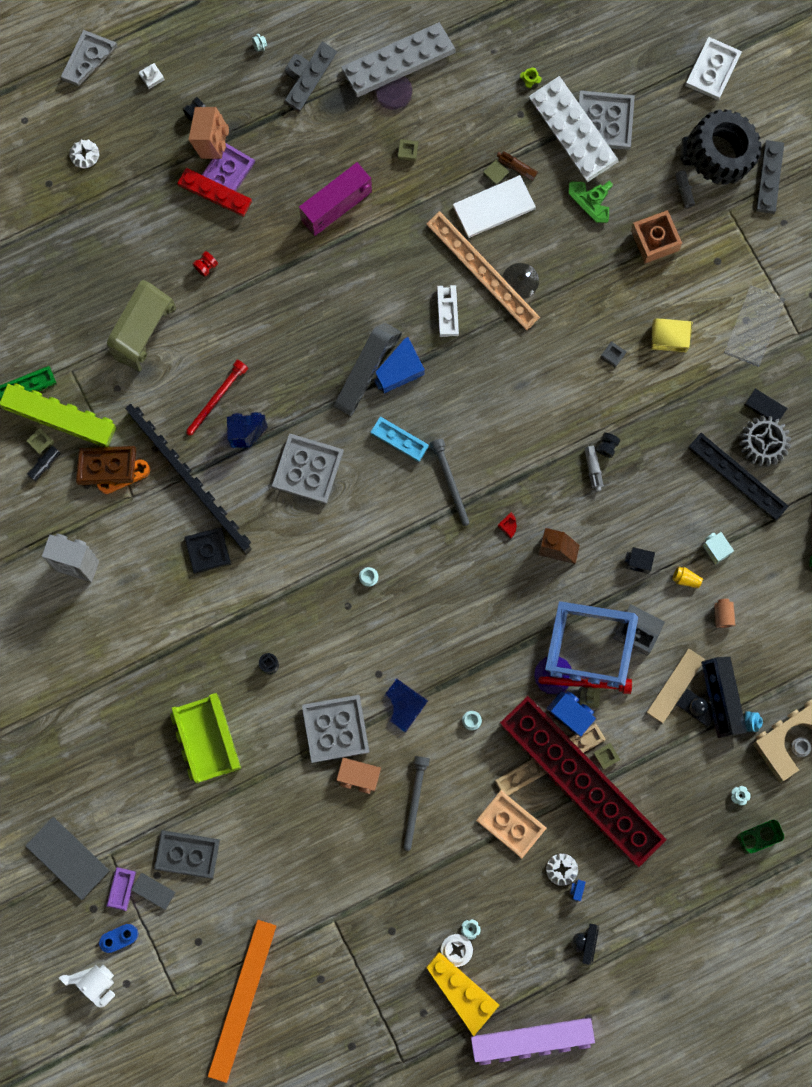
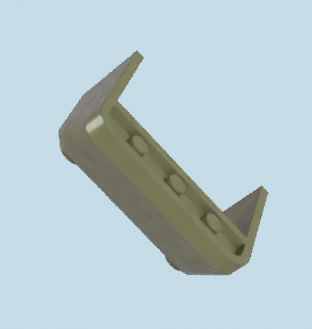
(138, 323)

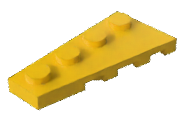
(466, 997)

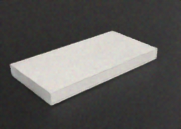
(494, 206)

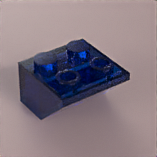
(245, 430)

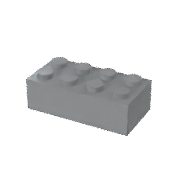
(70, 557)

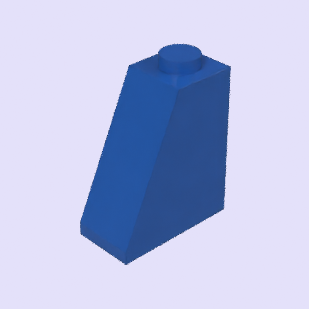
(399, 368)

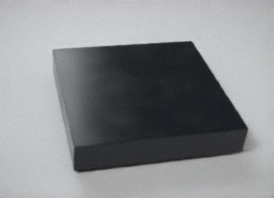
(207, 550)

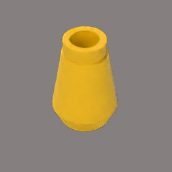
(685, 577)

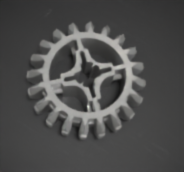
(758, 440)

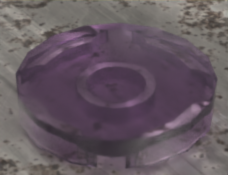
(395, 94)

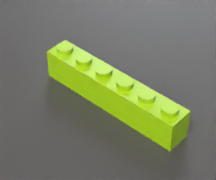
(58, 416)

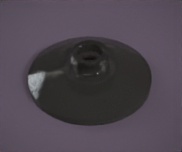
(530, 283)

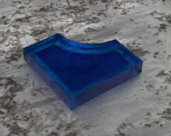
(406, 704)

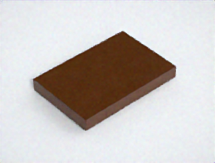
(106, 465)

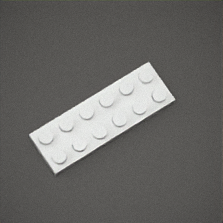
(573, 129)

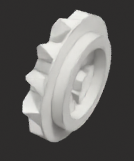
(91, 157)
(556, 877)
(466, 951)

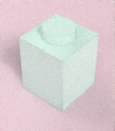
(717, 547)

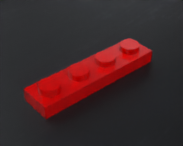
(214, 192)

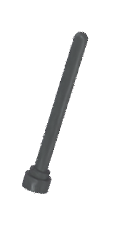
(438, 448)
(420, 764)

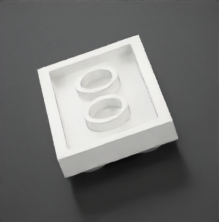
(713, 68)

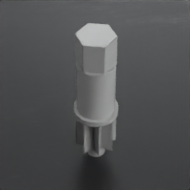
(593, 467)

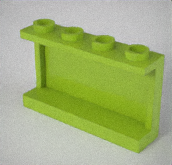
(205, 739)

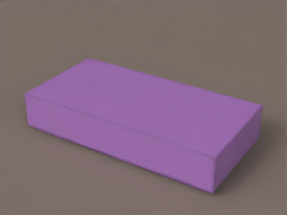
(121, 889)

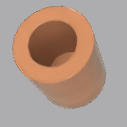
(724, 613)

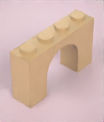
(772, 745)

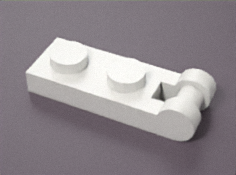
(447, 311)

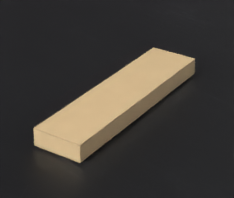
(675, 686)

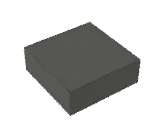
(613, 354)

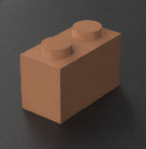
(358, 775)

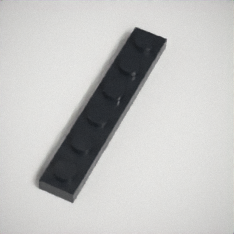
(738, 476)

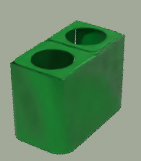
(778, 836)

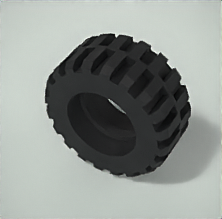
(734, 130)

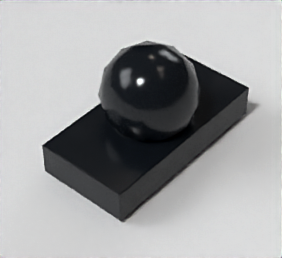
(696, 707)
(586, 943)

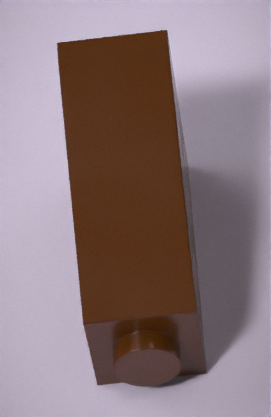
(558, 546)

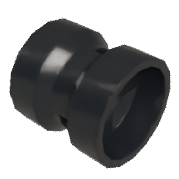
(189, 109)
(608, 445)
(271, 666)

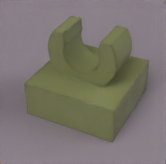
(590, 697)

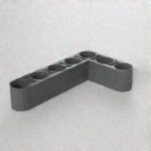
(381, 339)

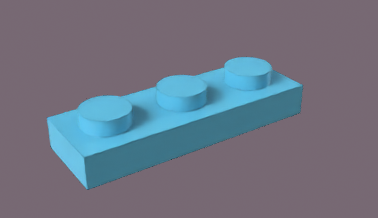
(399, 439)

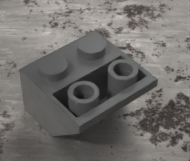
(646, 632)

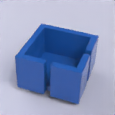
(574, 716)

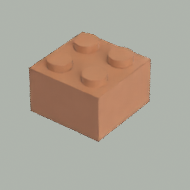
(208, 133)
(656, 236)

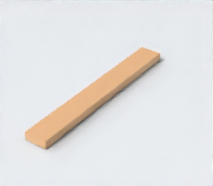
(483, 270)

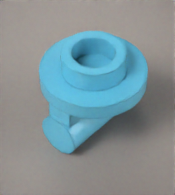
(753, 721)

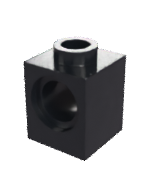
(639, 560)

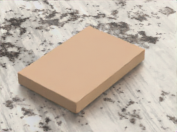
(511, 824)

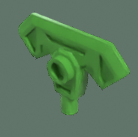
(591, 199)

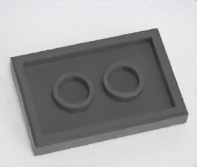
(187, 854)

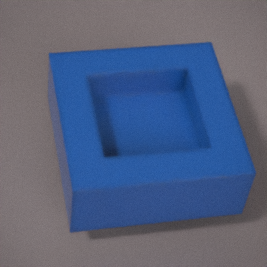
(577, 890)

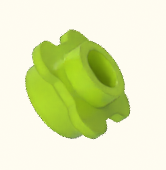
(534, 74)

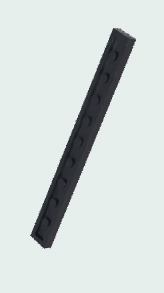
(194, 483)

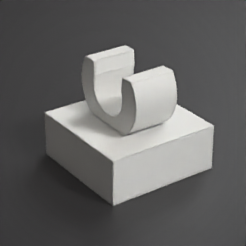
(151, 76)

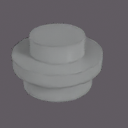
(801, 747)

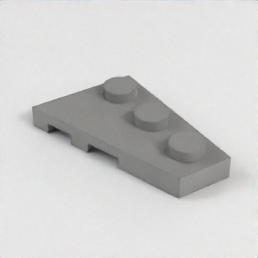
(86, 57)

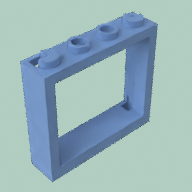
(601, 613)

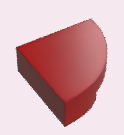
(508, 525)

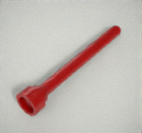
(238, 369)
(627, 689)

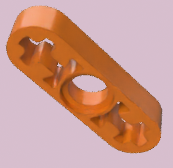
(138, 474)

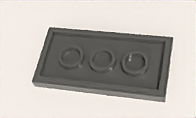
(67, 858)

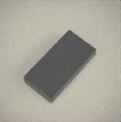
(153, 891)

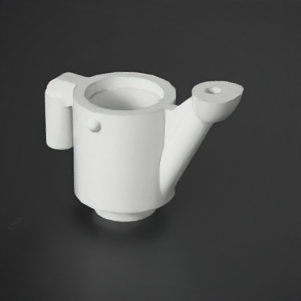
(93, 984)

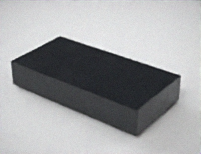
(765, 405)

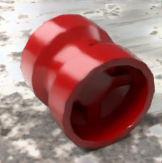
(205, 263)

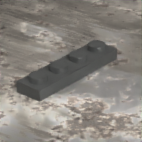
(770, 177)

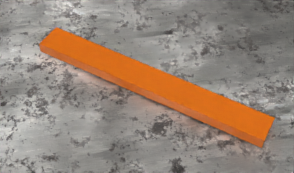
(242, 1001)

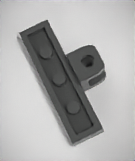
(307, 74)

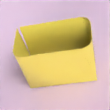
(671, 335)

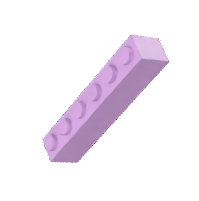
(532, 1040)

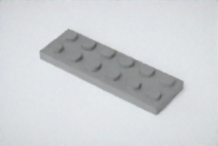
(398, 59)

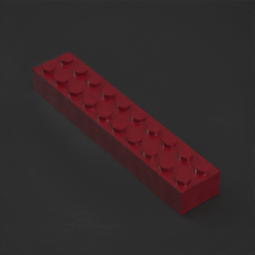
(582, 782)

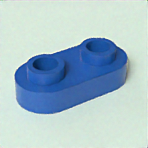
(118, 938)

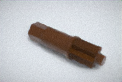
(520, 167)

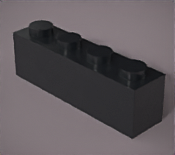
(724, 697)

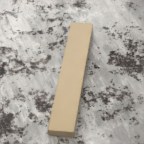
(530, 771)

